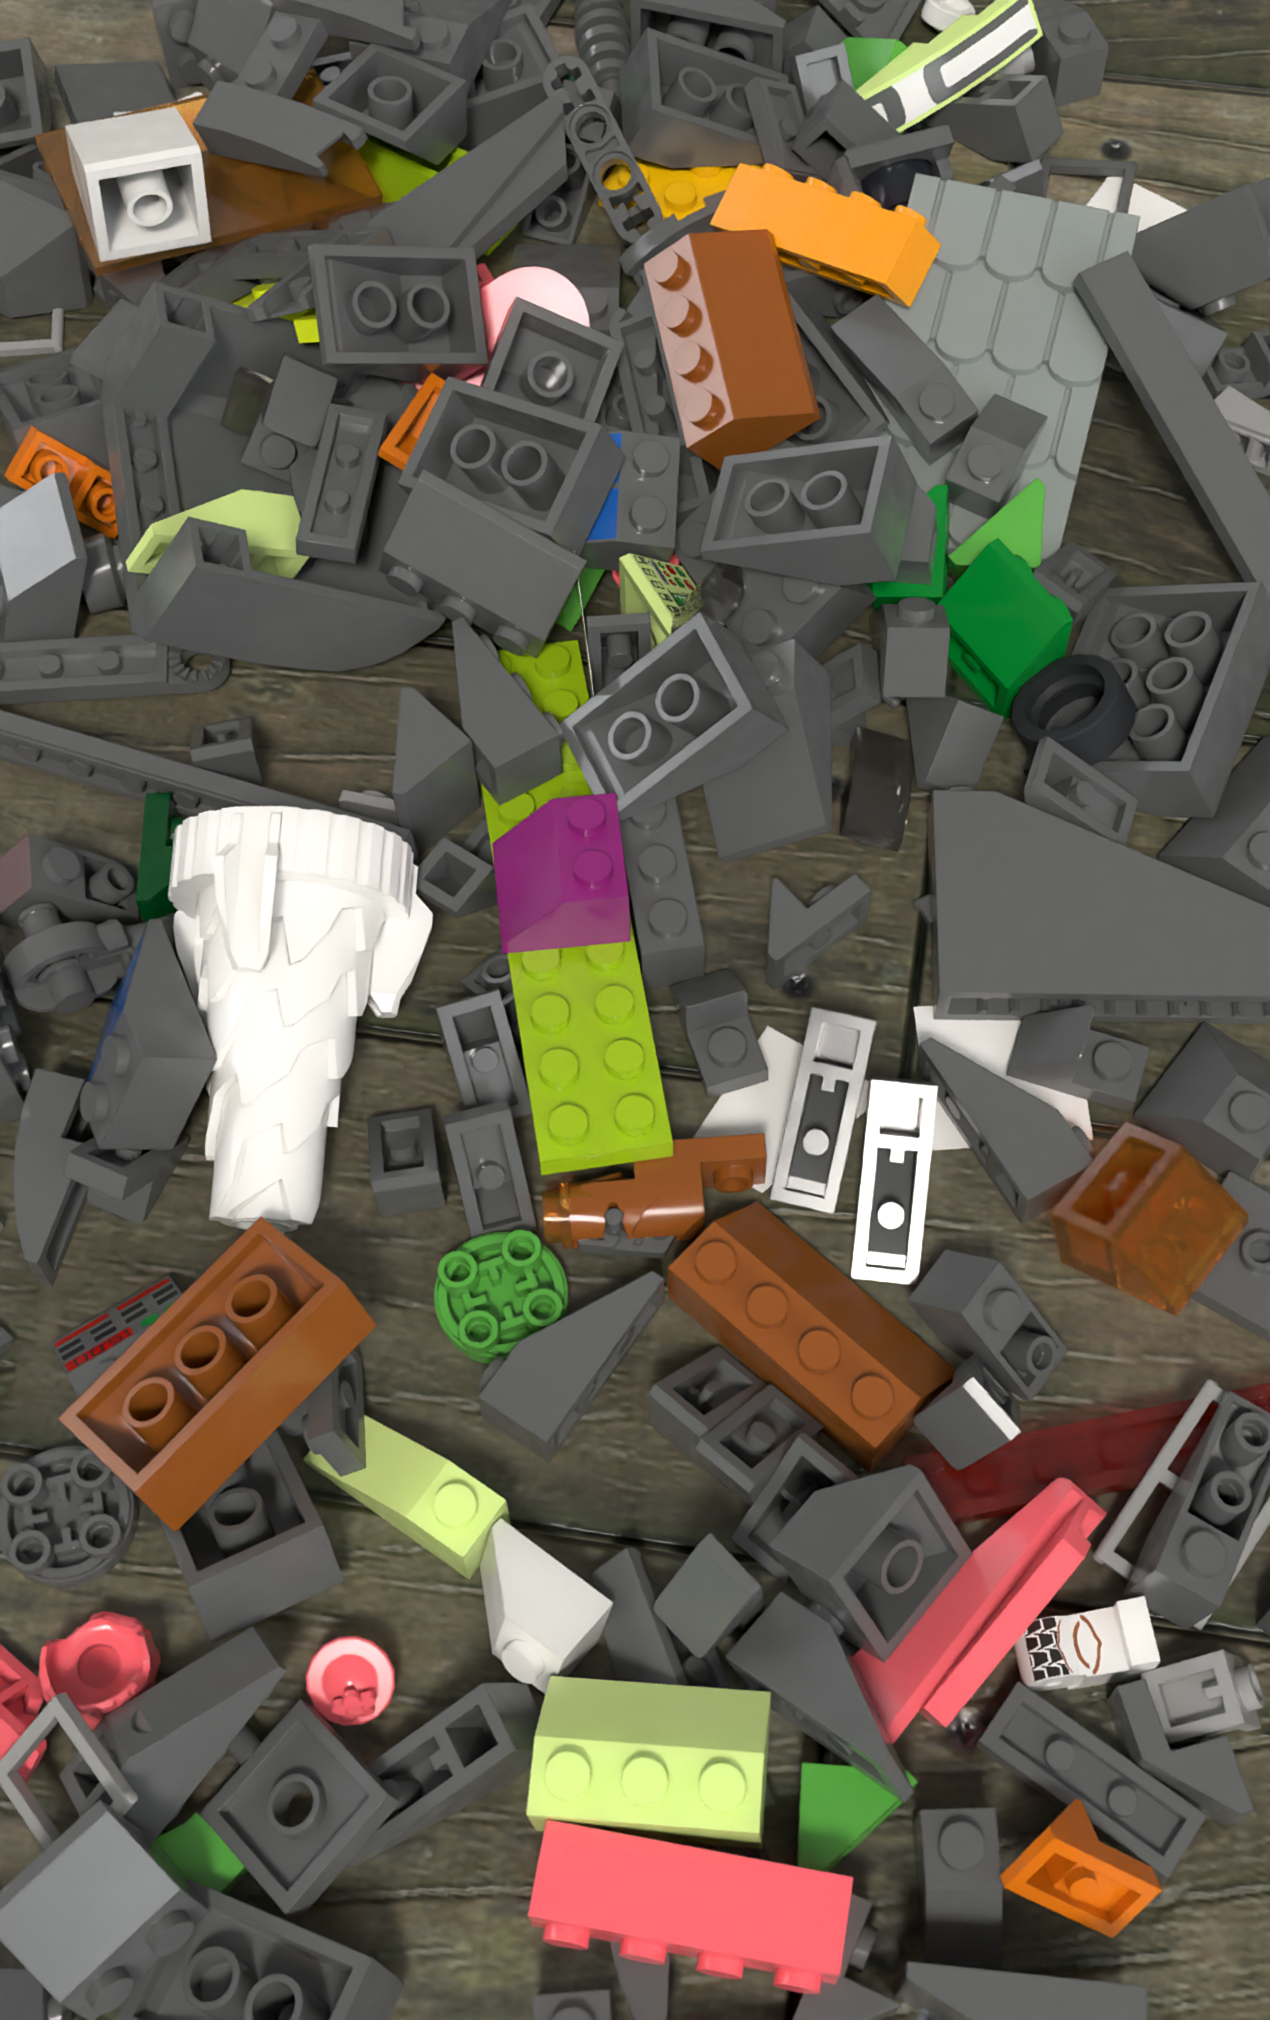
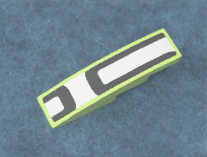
(952, 63)

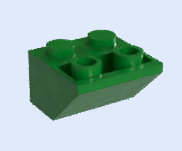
(1002, 626)

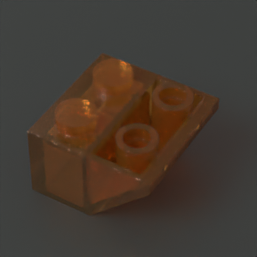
(1147, 1219)

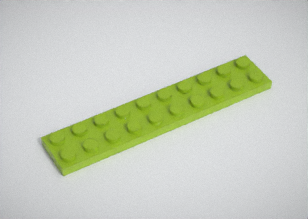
(580, 1007)

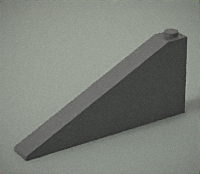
(1065, 919)

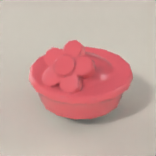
(350, 1680)

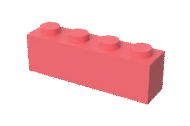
(690, 1904)

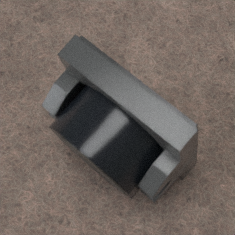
(890, 165)

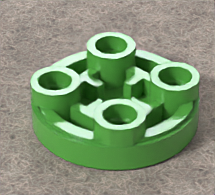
(498, 1293)

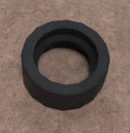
(1063, 683)

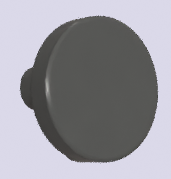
(65, 1517)

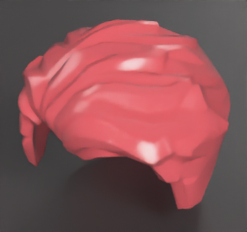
(100, 1665)

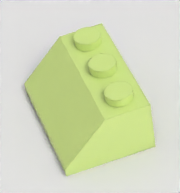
(652, 1760)

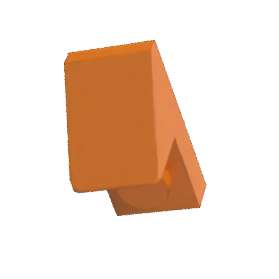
(1081, 1876)

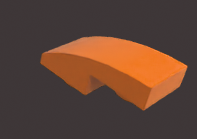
(87, 479)

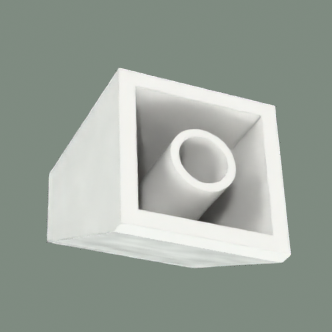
(140, 183)

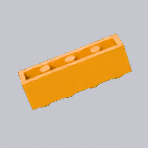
(830, 233)

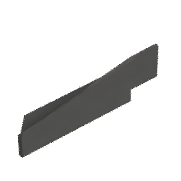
(486, 188)
(651, 395)

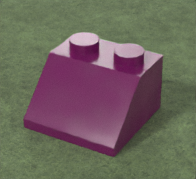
(563, 877)

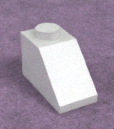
(537, 1608)

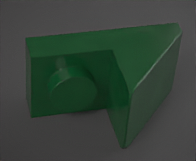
(156, 856)

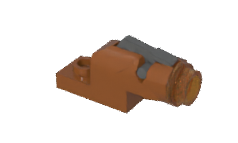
(658, 1204)

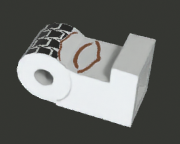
(1088, 1647)

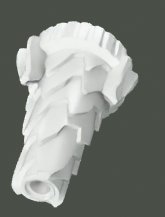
(283, 944)

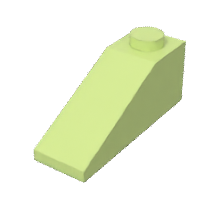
(269, 524)
(422, 1496)

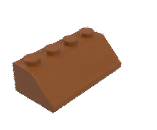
(731, 343)
(808, 1331)
(218, 1372)

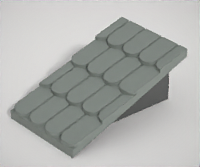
(1013, 326)

